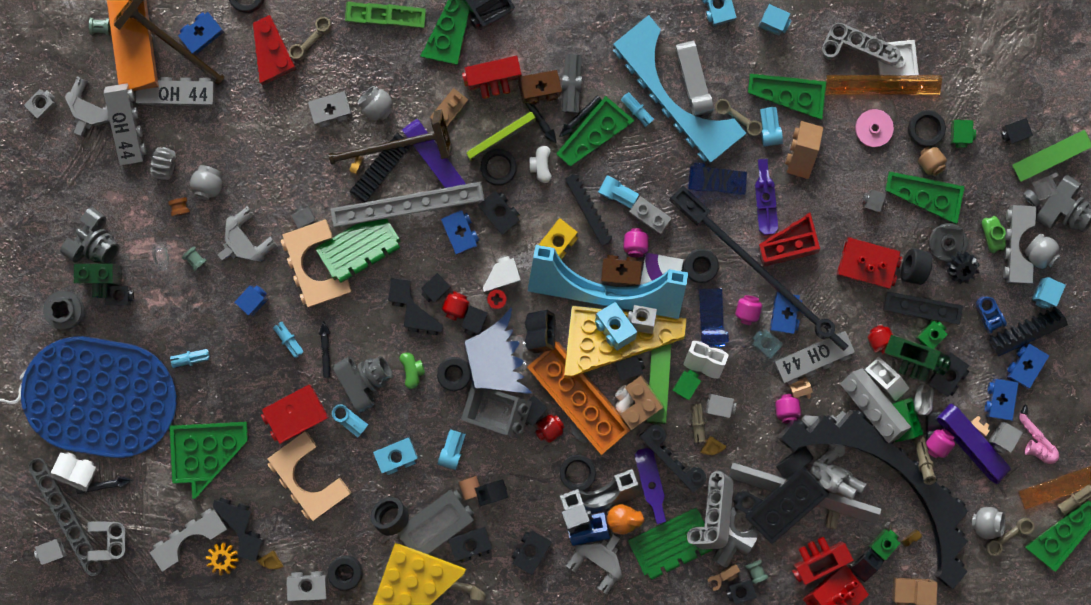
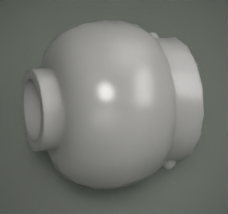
(375, 104)
(206, 182)
(1043, 252)
(989, 523)

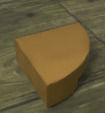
(355, 167)
(712, 447)
(914, 536)
(271, 561)

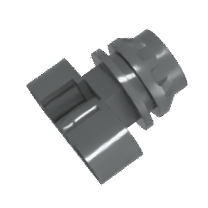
(1062, 204)
(92, 240)
(359, 382)

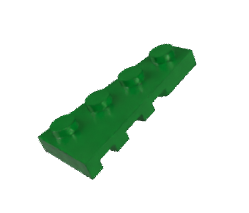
(448, 34)
(793, 93)
(597, 128)
(931, 195)
(1062, 538)

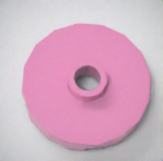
(867, 135)

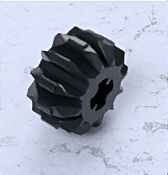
(958, 271)

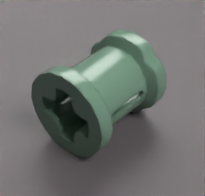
(105, 29)
(194, 259)
(756, 571)

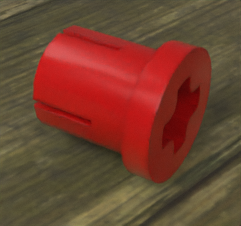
(493, 294)

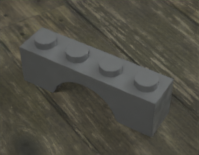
(620, 489)

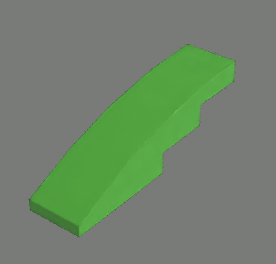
(385, 15)
(1052, 155)
(660, 380)

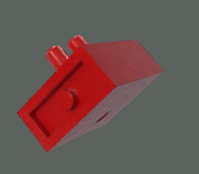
(492, 74)
(869, 263)
(294, 414)
(821, 561)
(838, 589)

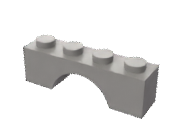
(1018, 268)
(168, 553)

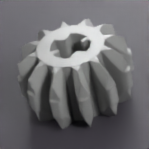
(163, 163)

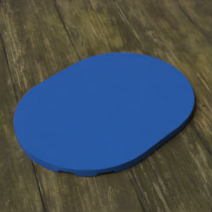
(98, 397)

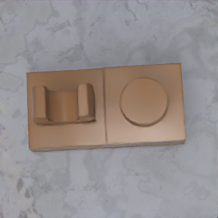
(452, 105)

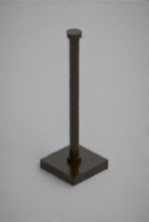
(130, 11)
(439, 134)

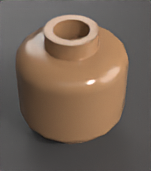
(932, 161)

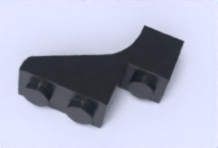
(415, 316)
(239, 518)

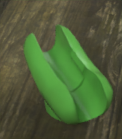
(994, 234)
(412, 369)

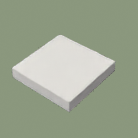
(907, 63)

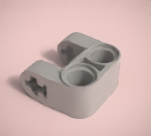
(105, 555)

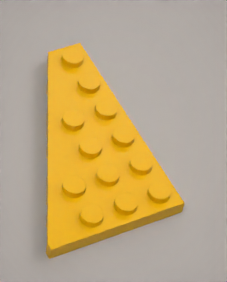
(590, 350)
(415, 578)

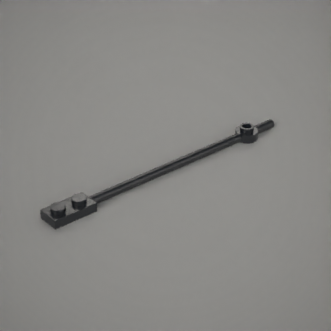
(698, 213)

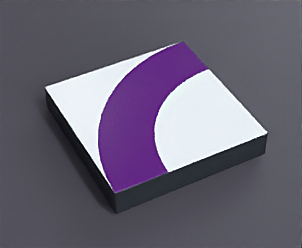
(657, 265)

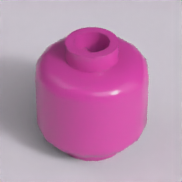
(636, 242)
(748, 309)
(788, 408)
(940, 443)

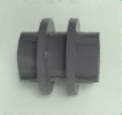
(52, 313)

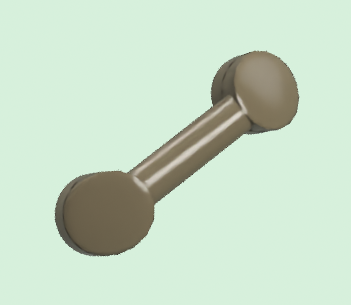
(323, 27)
(753, 127)
(1024, 525)
(476, 593)

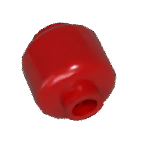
(455, 306)
(879, 338)
(549, 428)

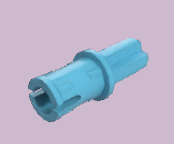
(637, 109)
(288, 340)
(190, 358)

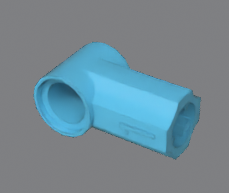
(771, 131)
(614, 190)
(350, 421)
(451, 452)

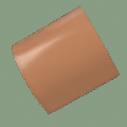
(468, 487)

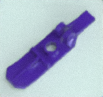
(766, 209)
(649, 473)

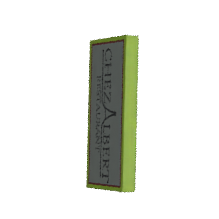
(501, 136)

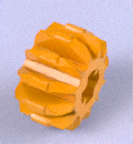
(216, 555)

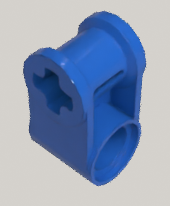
(991, 315)

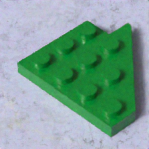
(203, 451)

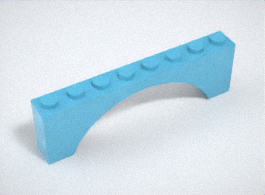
(708, 136)
(554, 278)

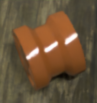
(179, 207)

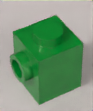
(962, 133)
(932, 334)
(687, 384)
(885, 543)

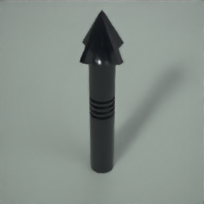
(567, 128)
(549, 133)
(324, 332)
(120, 481)

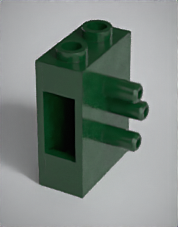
(98, 276)
(919, 356)

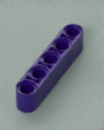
(430, 153)
(973, 443)

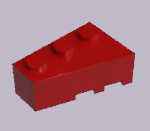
(271, 51)
(791, 243)

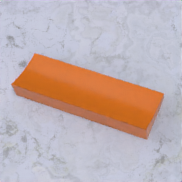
(133, 49)
(580, 400)

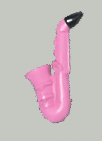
(1043, 448)

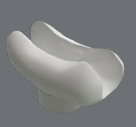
(540, 164)
(625, 400)
(923, 401)

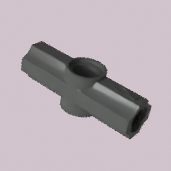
(571, 83)

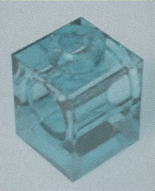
(775, 343)

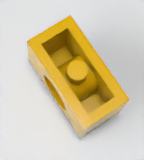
(562, 230)

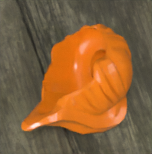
(624, 519)

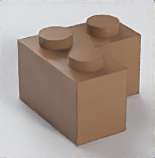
(804, 149)
(645, 403)
(914, 591)

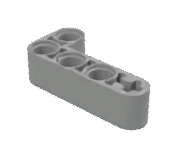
(863, 47)
(694, 80)
(719, 487)

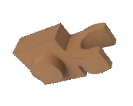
(729, 573)

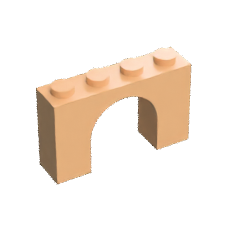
(297, 244)
(313, 503)

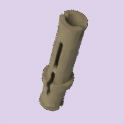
(925, 464)

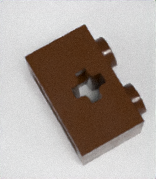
(547, 80)
(630, 277)

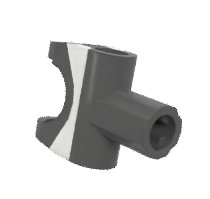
(737, 541)

